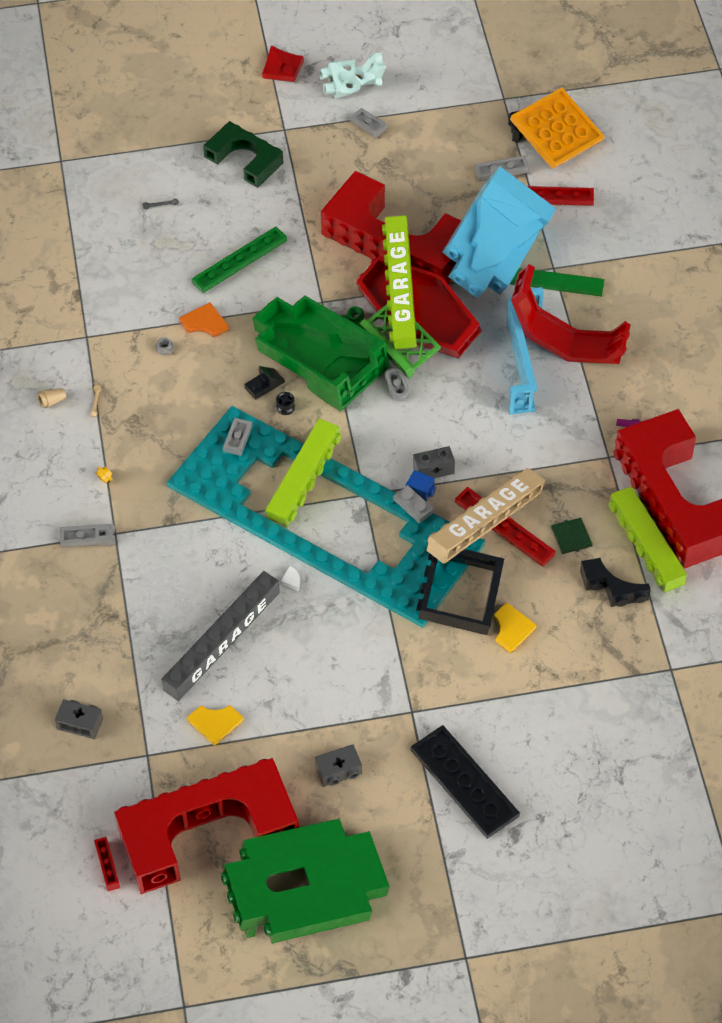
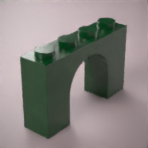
(232, 138)

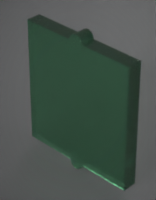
(571, 535)

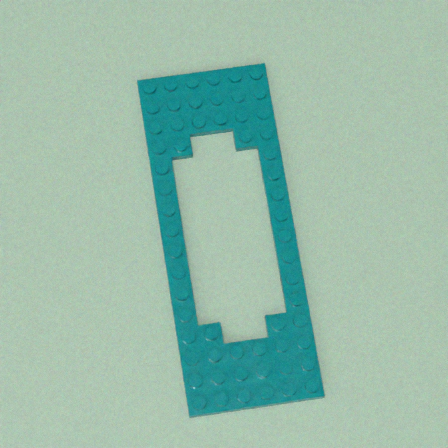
(212, 481)

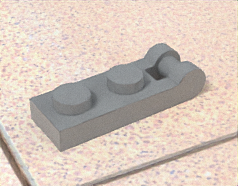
(87, 535)

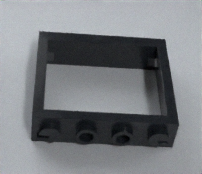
(473, 559)

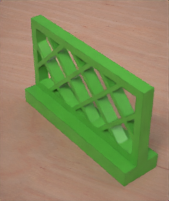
(395, 355)

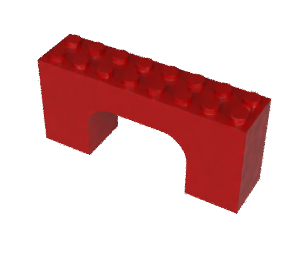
(353, 223)
(645, 453)
(152, 824)

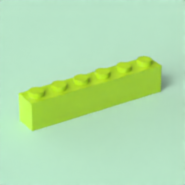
(303, 472)
(647, 539)

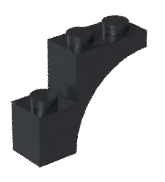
(618, 591)

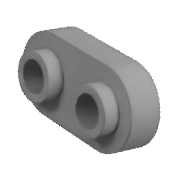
(398, 385)

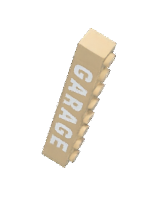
(485, 515)

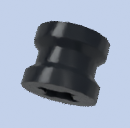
(285, 398)

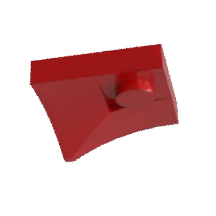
(282, 65)

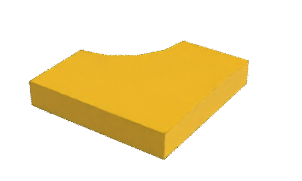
(513, 627)
(215, 723)

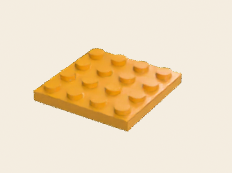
(557, 128)

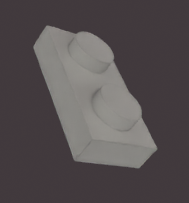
(368, 122)
(237, 436)
(413, 504)

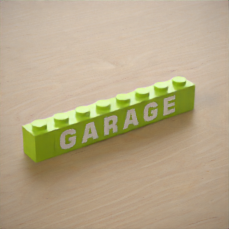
(400, 282)

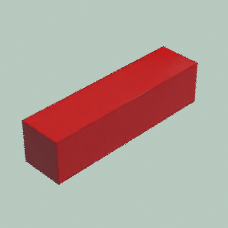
(107, 864)

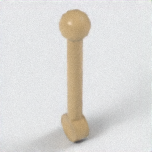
(97, 388)

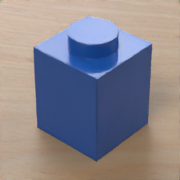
(422, 484)

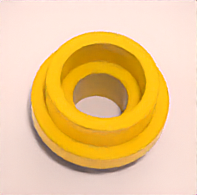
(104, 474)

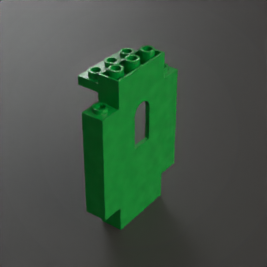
(340, 873)

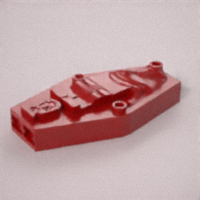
(435, 307)

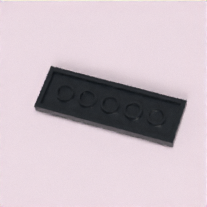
(465, 781)

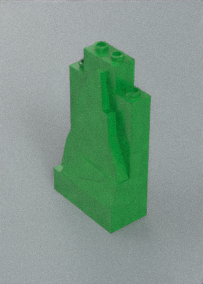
(321, 348)

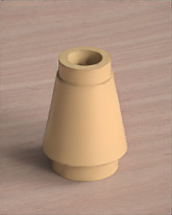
(50, 397)

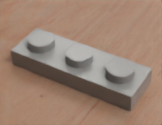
(513, 165)

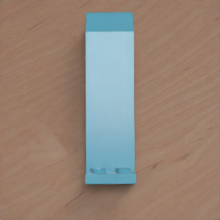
(522, 395)

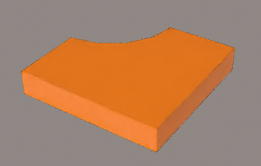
(204, 319)

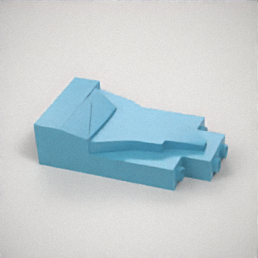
(496, 234)

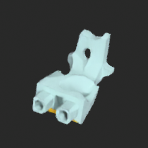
(338, 77)

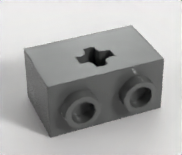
(435, 462)
(79, 719)
(329, 763)

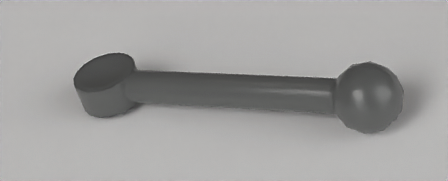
(146, 205)

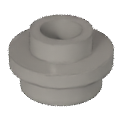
(164, 342)

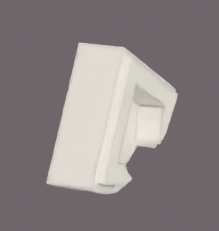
(291, 579)

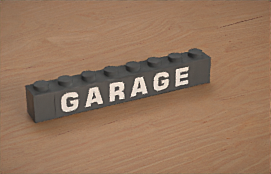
(220, 636)

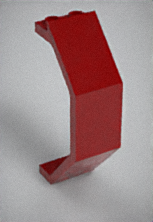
(560, 337)

